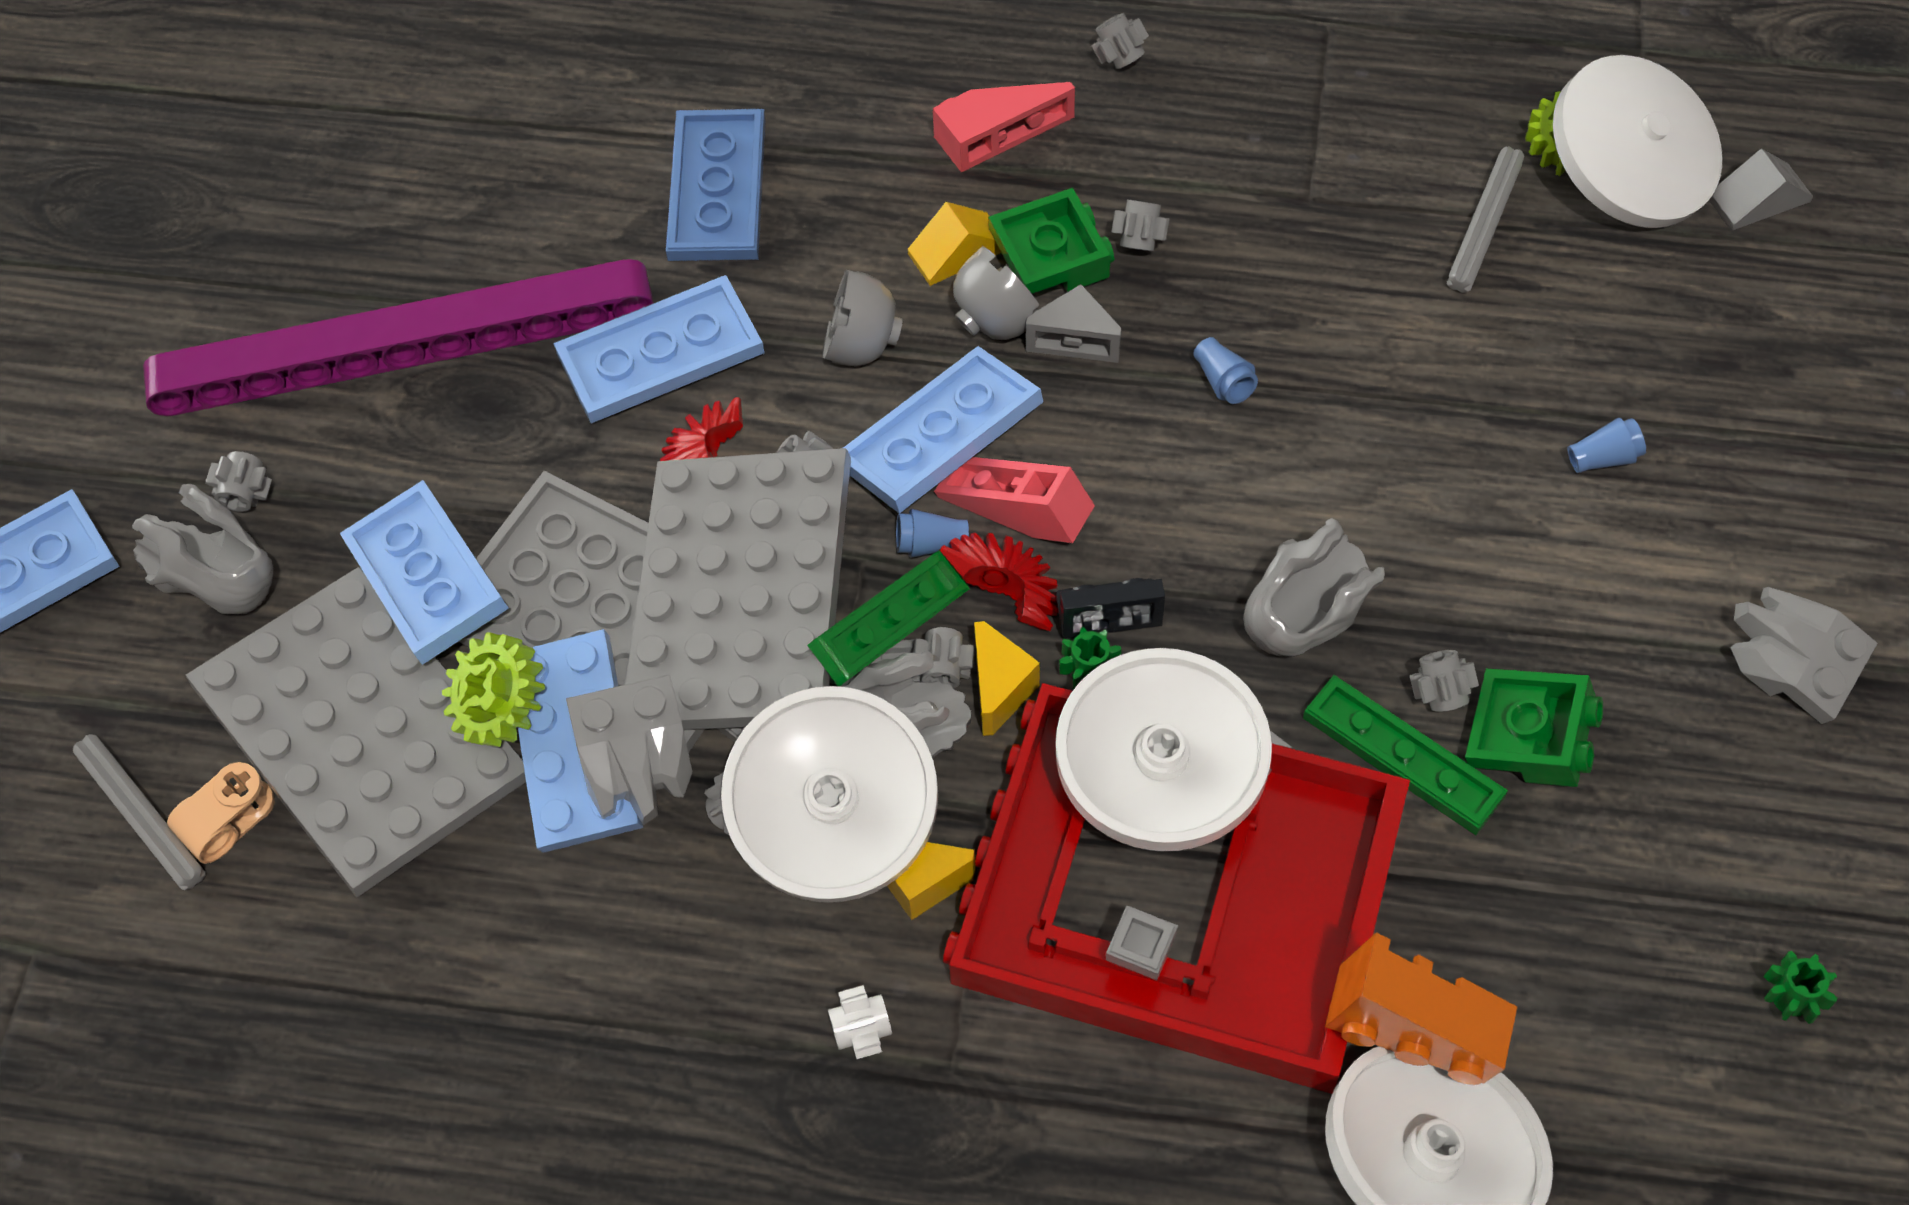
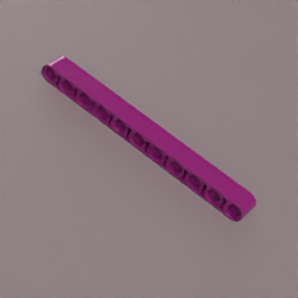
(393, 337)

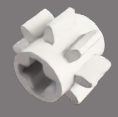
(860, 1022)

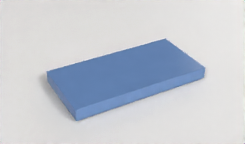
(716, 185)

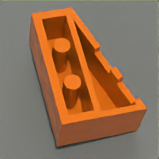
(1420, 1015)

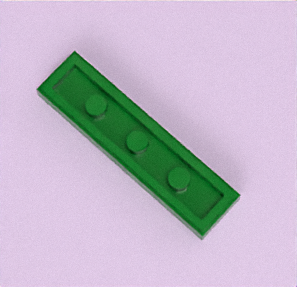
(888, 618)
(1405, 752)

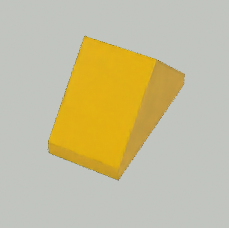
(950, 240)
(1004, 676)
(933, 877)

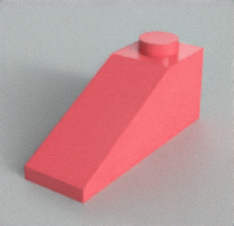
(999, 118)
(1023, 496)

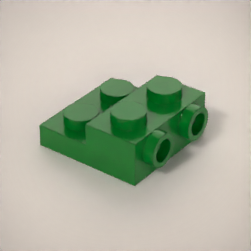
(1053, 242)
(1535, 725)

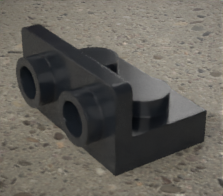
(1111, 606)

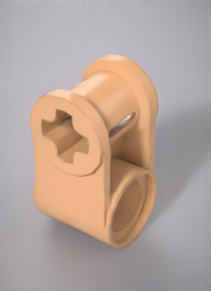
(217, 815)

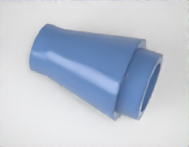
(1227, 372)
(1610, 446)
(926, 533)

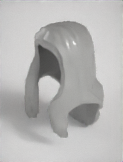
(218, 567)
(1309, 592)
(931, 706)

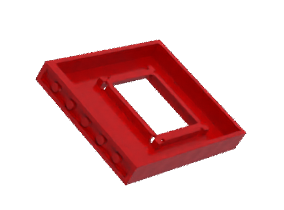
(1286, 913)

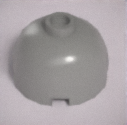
(991, 298)
(861, 321)

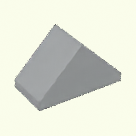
(1758, 191)
(1074, 328)

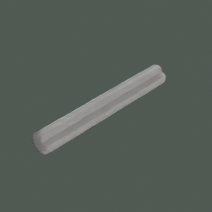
(1485, 220)
(139, 812)

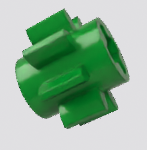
(1085, 654)
(1800, 987)

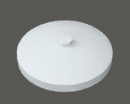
(1637, 141)
(1163, 749)
(830, 794)
(1429, 1140)

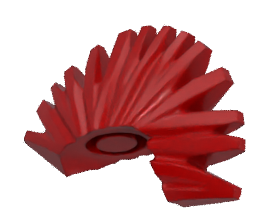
(704, 437)
(1008, 573)

